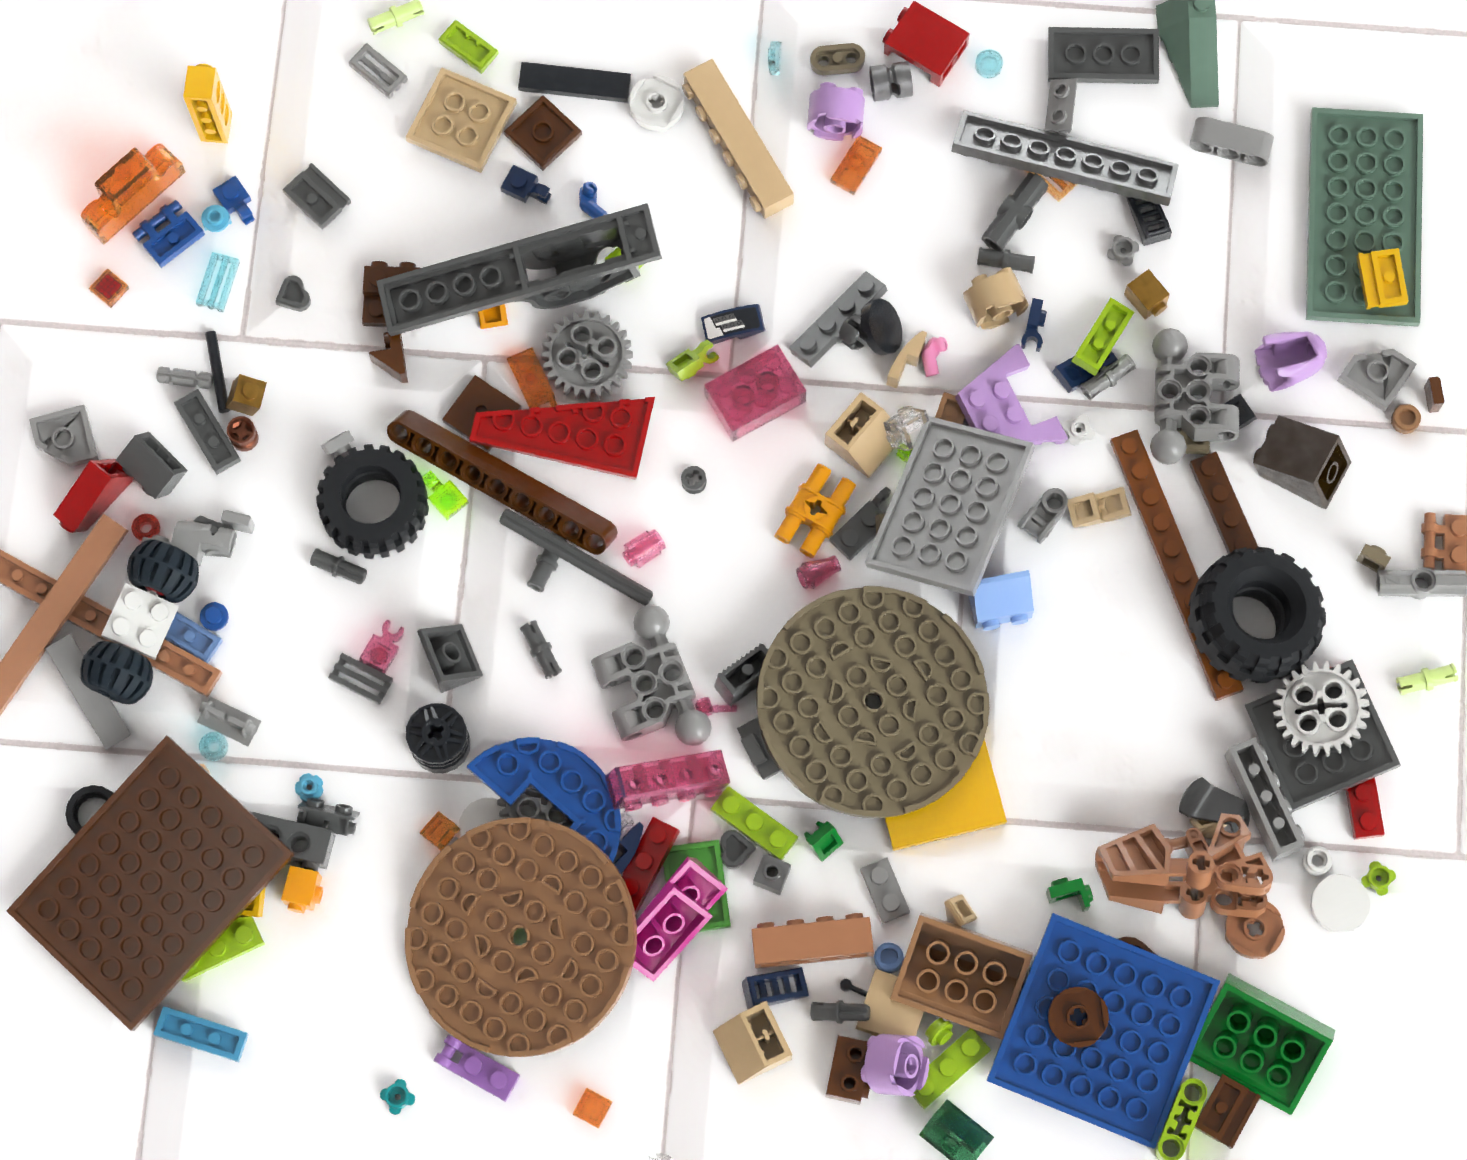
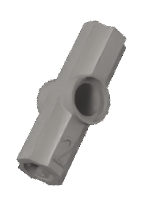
(1440, 583)

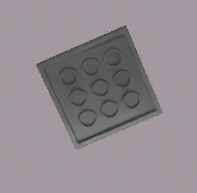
(1312, 778)

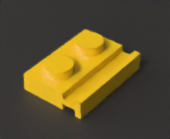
(1382, 278)

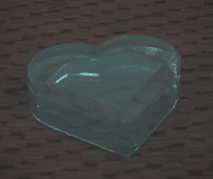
(774, 57)

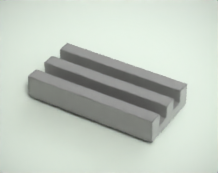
(394, 85)

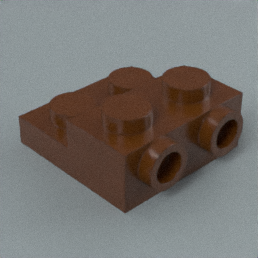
(372, 306)

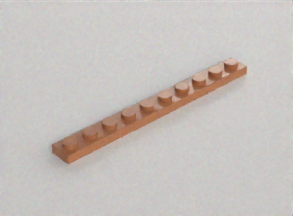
(93, 619)

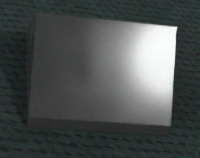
(450, 656)

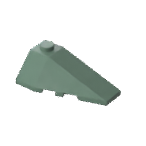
(1191, 43)

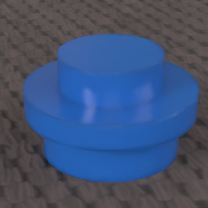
(214, 616)

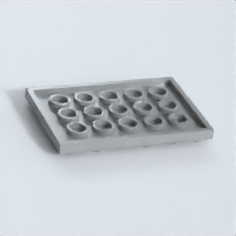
(950, 506)

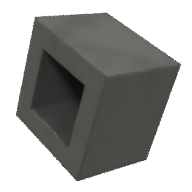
(772, 884)

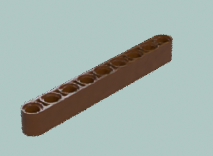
(502, 482)

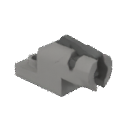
(202, 537)

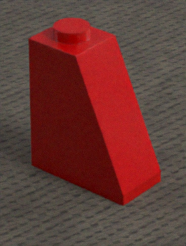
(92, 494)

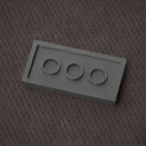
(1104, 55)

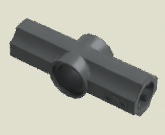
(1015, 212)

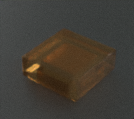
(439, 831)
(592, 1108)

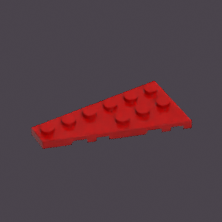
(584, 435)

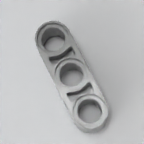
(1231, 141)

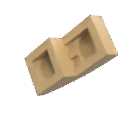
(908, 355)
(1099, 508)

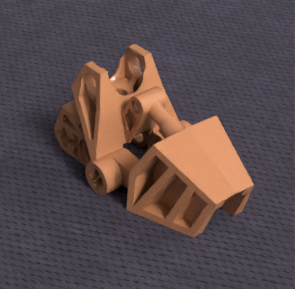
(1139, 867)

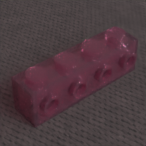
(667, 780)

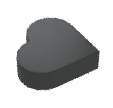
(293, 294)
(735, 849)

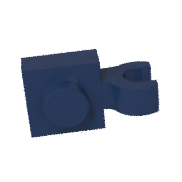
(522, 184)
(1036, 318)

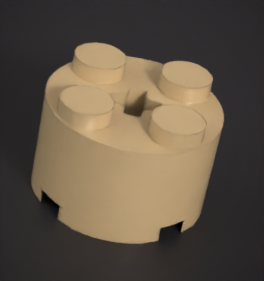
(995, 298)

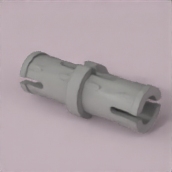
(1108, 376)

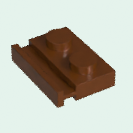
(1226, 1111)

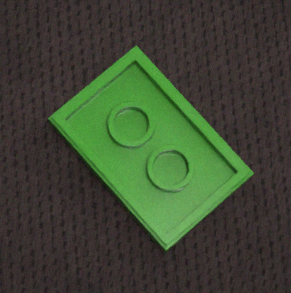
(710, 856)

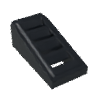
(1152, 236)

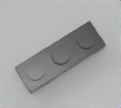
(207, 431)

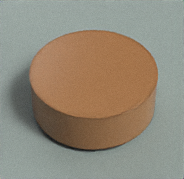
(1405, 418)

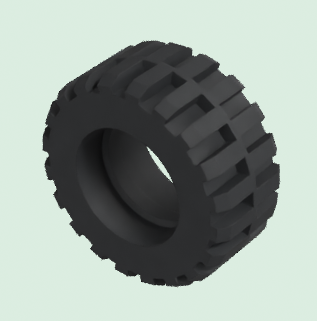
(364, 467)

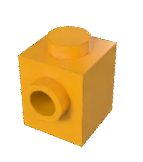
(302, 889)

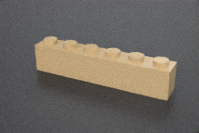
(737, 138)

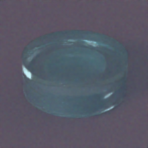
(989, 63)

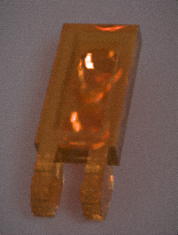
(531, 379)

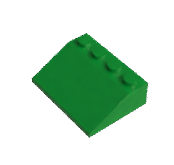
(1261, 1043)

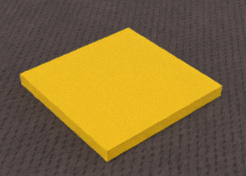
(964, 809)

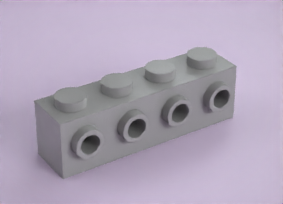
(1265, 799)

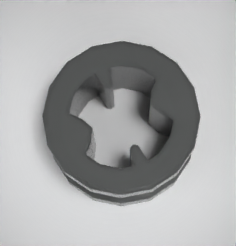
(689, 472)

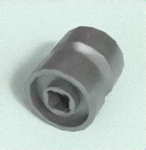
(891, 81)

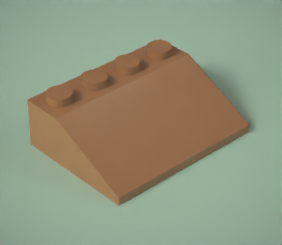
(961, 975)

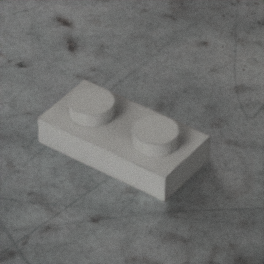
(338, 444)
(885, 890)

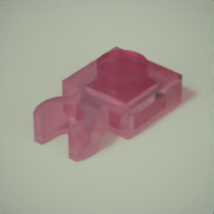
(381, 650)

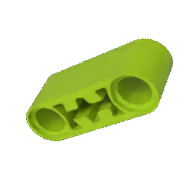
(1190, 1118)

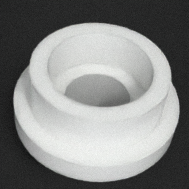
(1323, 854)

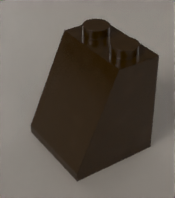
(1303, 460)

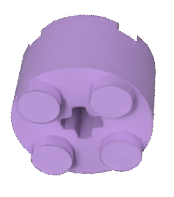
(836, 112)
(895, 1064)

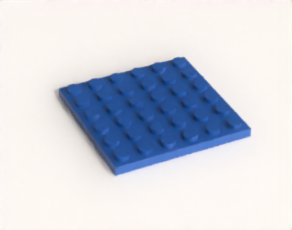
(1140, 1059)

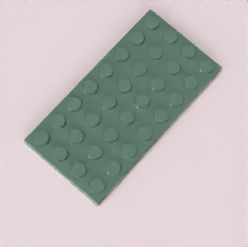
(1364, 201)

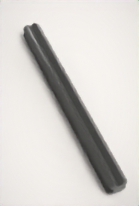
(576, 557)

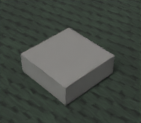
(238, 521)

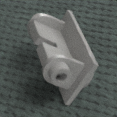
(1061, 106)
(228, 721)

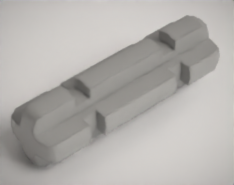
(184, 377)

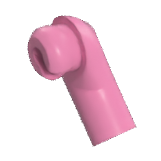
(930, 353)

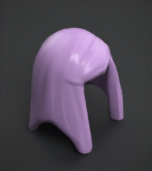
(1289, 358)

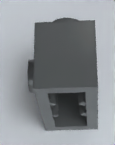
(151, 465)

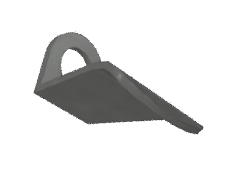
(1207, 803)

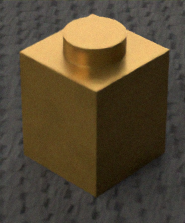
(1147, 295)
(246, 395)

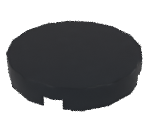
(882, 327)

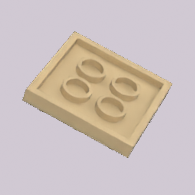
(461, 120)

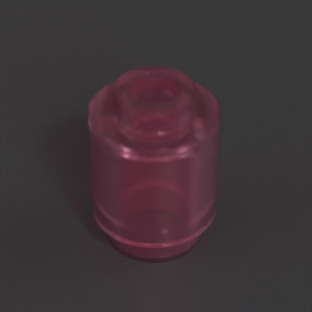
(643, 548)

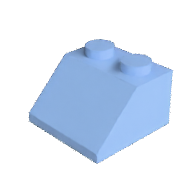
(1002, 601)

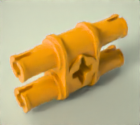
(822, 522)

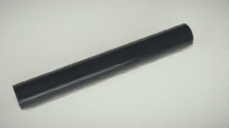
(217, 371)

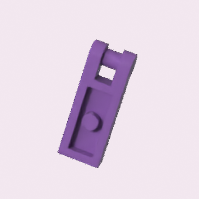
(478, 1069)

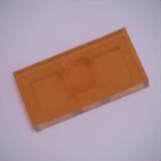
(856, 165)

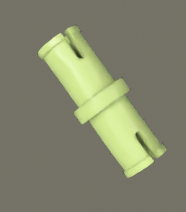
(395, 16)
(1427, 679)

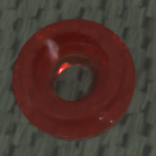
(145, 519)

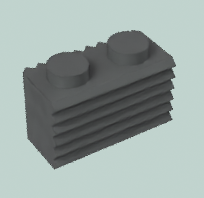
(741, 677)

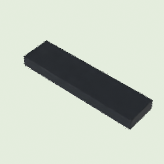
(574, 82)

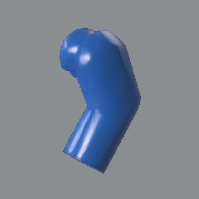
(588, 200)

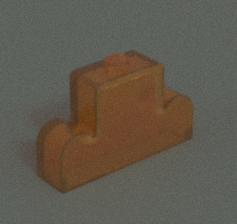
(129, 189)

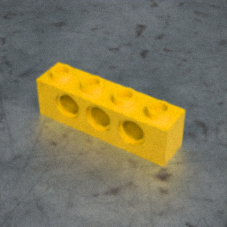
(207, 103)

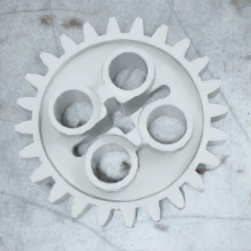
(1318, 682)

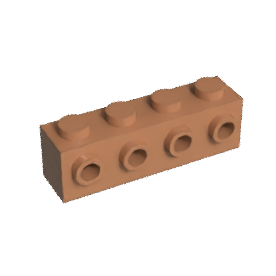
(813, 941)

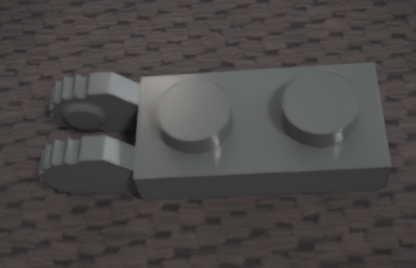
(860, 528)

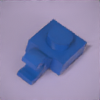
(234, 198)

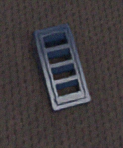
(750, 994)

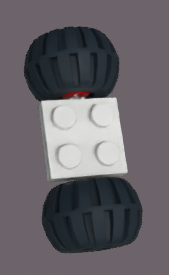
(139, 621)

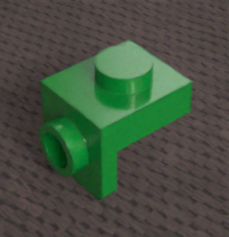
(1065, 889)

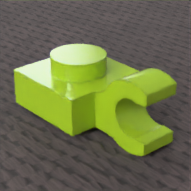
(689, 362)

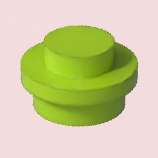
(939, 1032)

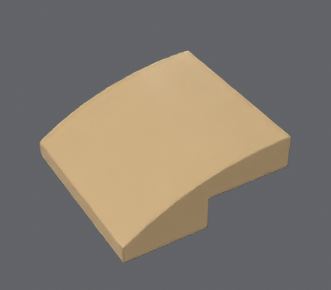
(886, 1014)

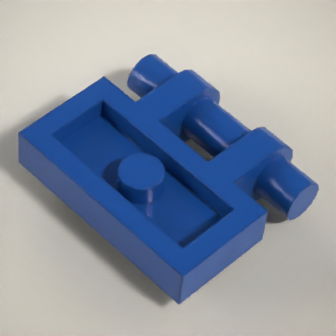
(173, 238)

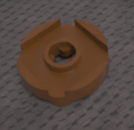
(1088, 1002)

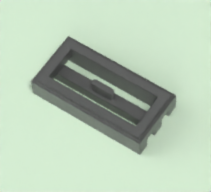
(339, 667)

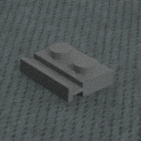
(316, 196)

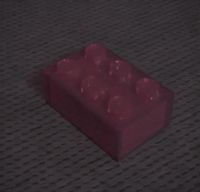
(755, 393)

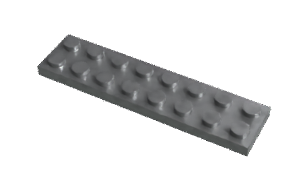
(1065, 158)

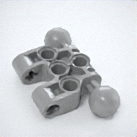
(1219, 373)
(612, 669)

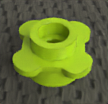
(1387, 876)

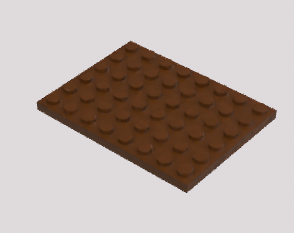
(150, 883)

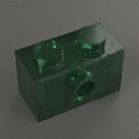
(956, 1134)

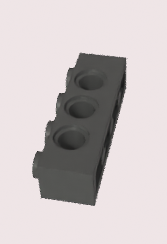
(319, 840)

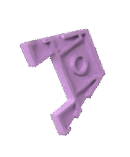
(993, 406)

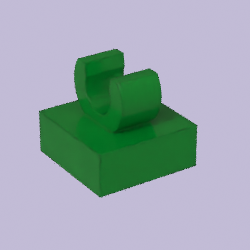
(823, 840)

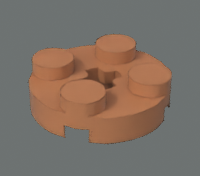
(1255, 946)

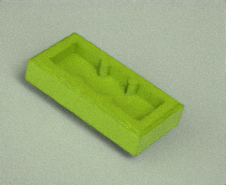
(468, 46)

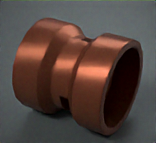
(242, 427)

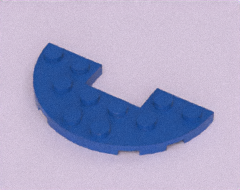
(562, 777)

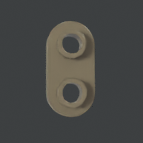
(837, 57)

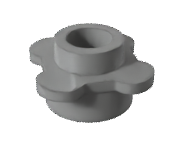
(1126, 243)

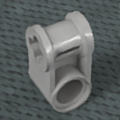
(1041, 518)

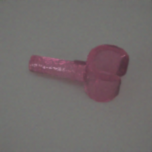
(704, 705)

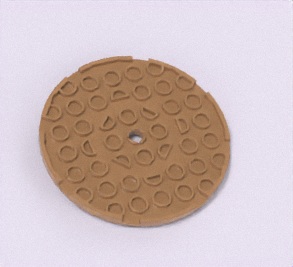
(576, 926)

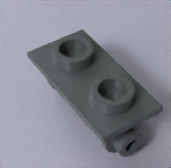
(339, 817)

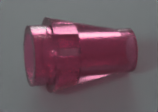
(816, 572)

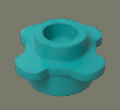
(388, 1095)

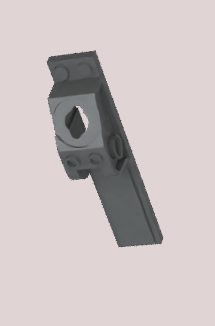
(501, 277)

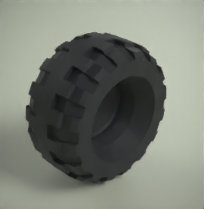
(1282, 589)

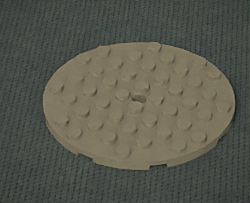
(861, 756)

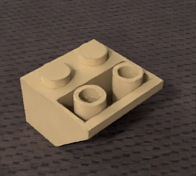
(860, 435)
(752, 1043)

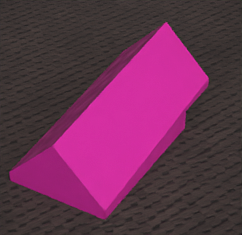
(675, 916)

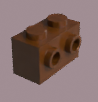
(845, 1073)

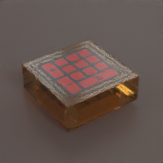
(109, 288)

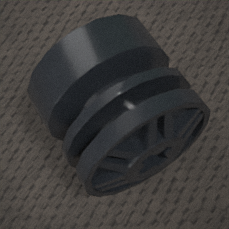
(441, 754)

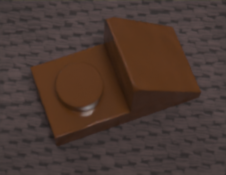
(392, 358)

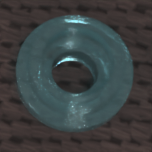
(207, 740)

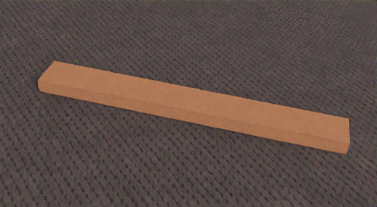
(58, 606)

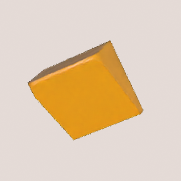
(493, 317)

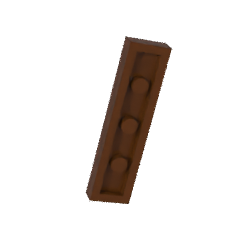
(1222, 502)

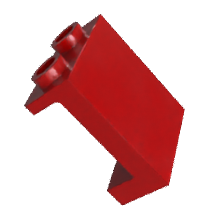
(926, 41)

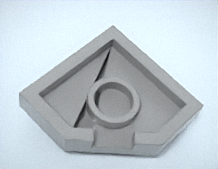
(1377, 376)
(65, 435)

